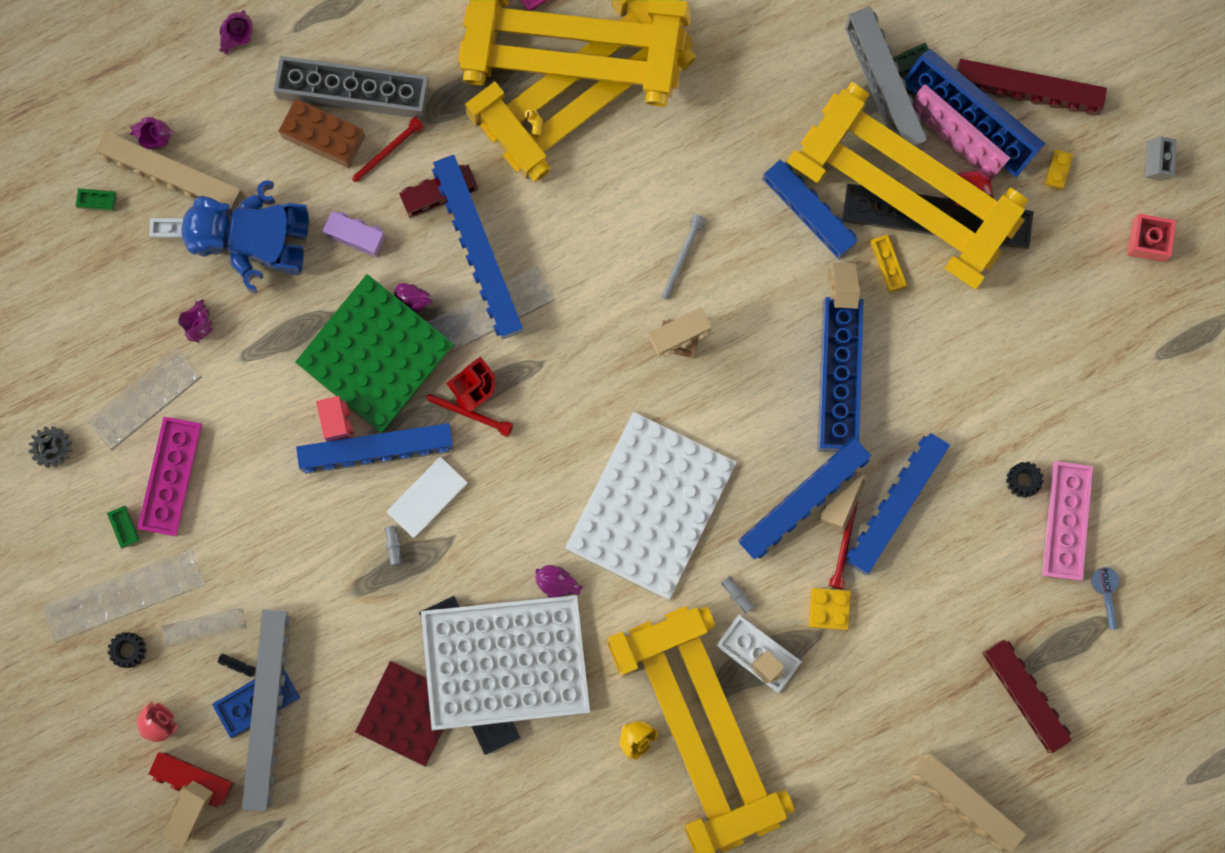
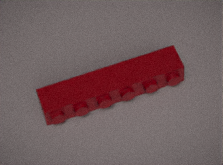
(1026, 696)

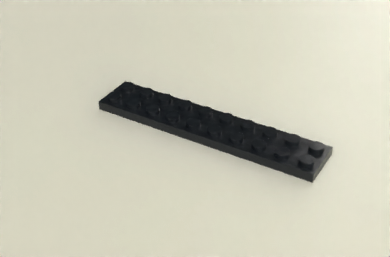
(868, 209)

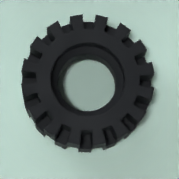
(1035, 474)
(139, 650)

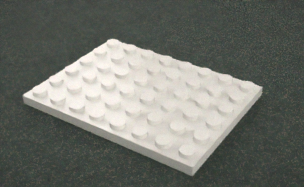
(650, 505)
(504, 662)

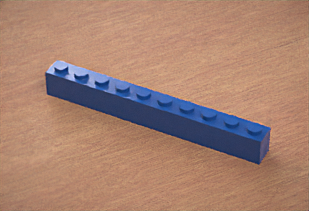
(477, 246)

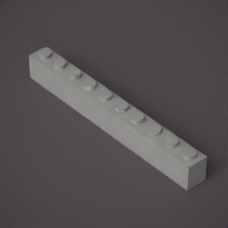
(265, 710)

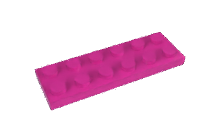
(170, 476)

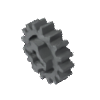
(55, 439)

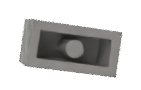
(1160, 158)

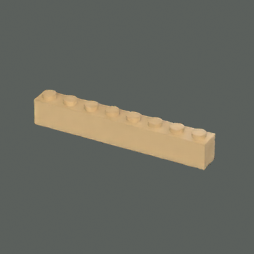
(166, 171)

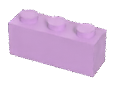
(354, 233)

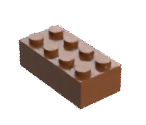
(322, 133)

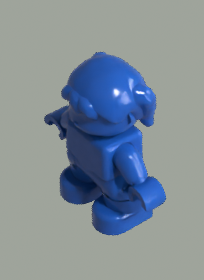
(249, 234)

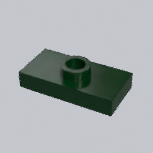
(908, 59)

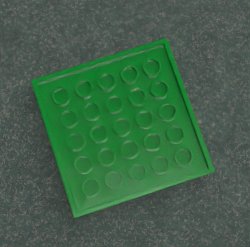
(374, 353)

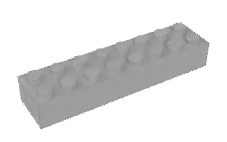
(883, 77)
(352, 87)

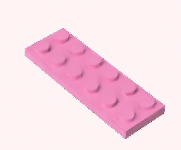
(959, 133)
(1067, 521)

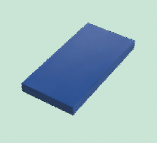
(236, 707)

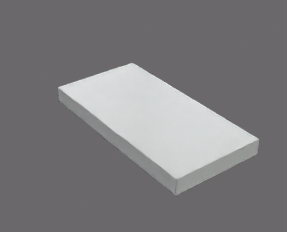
(427, 497)
(746, 642)

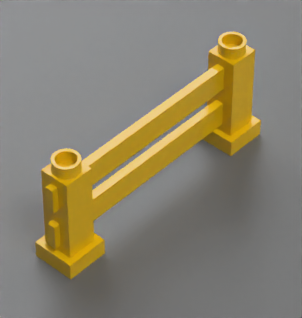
(657, 75)
(503, 122)
(824, 145)
(724, 826)

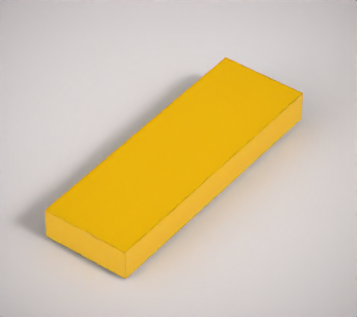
(888, 263)

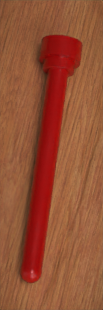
(414, 127)
(503, 427)
(837, 580)

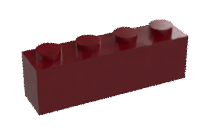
(428, 196)

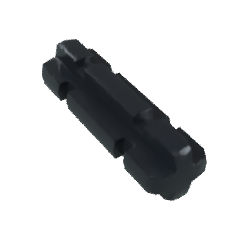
(236, 665)

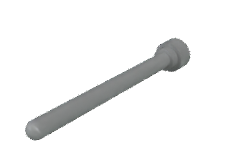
(697, 223)

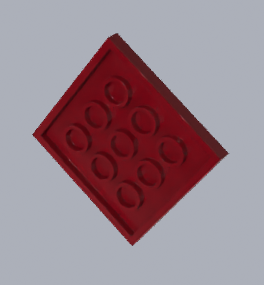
(401, 715)

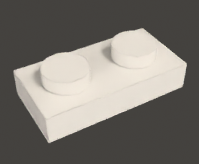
(165, 228)

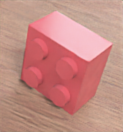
(1151, 237)
(334, 419)

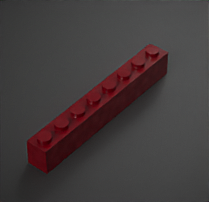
(1034, 87)

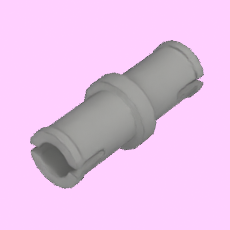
(393, 546)
(737, 595)

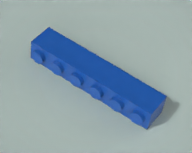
(810, 209)

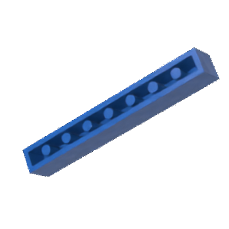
(375, 447)
(804, 498)
(897, 504)

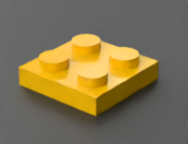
(829, 609)

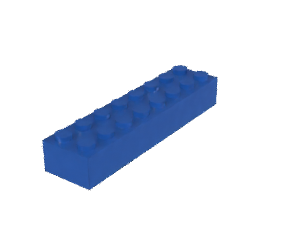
(977, 109)
(840, 375)

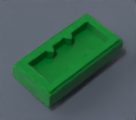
(96, 199)
(123, 527)

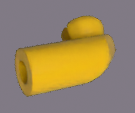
(536, 121)

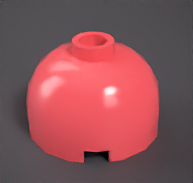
(156, 723)

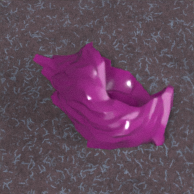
(235, 31)
(152, 133)
(412, 296)
(196, 322)
(556, 581)

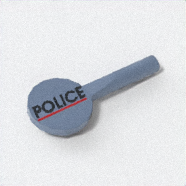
(1106, 582)

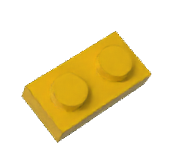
(1058, 169)

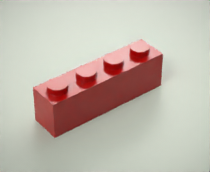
(181, 773)

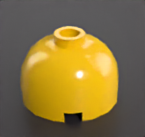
(635, 738)

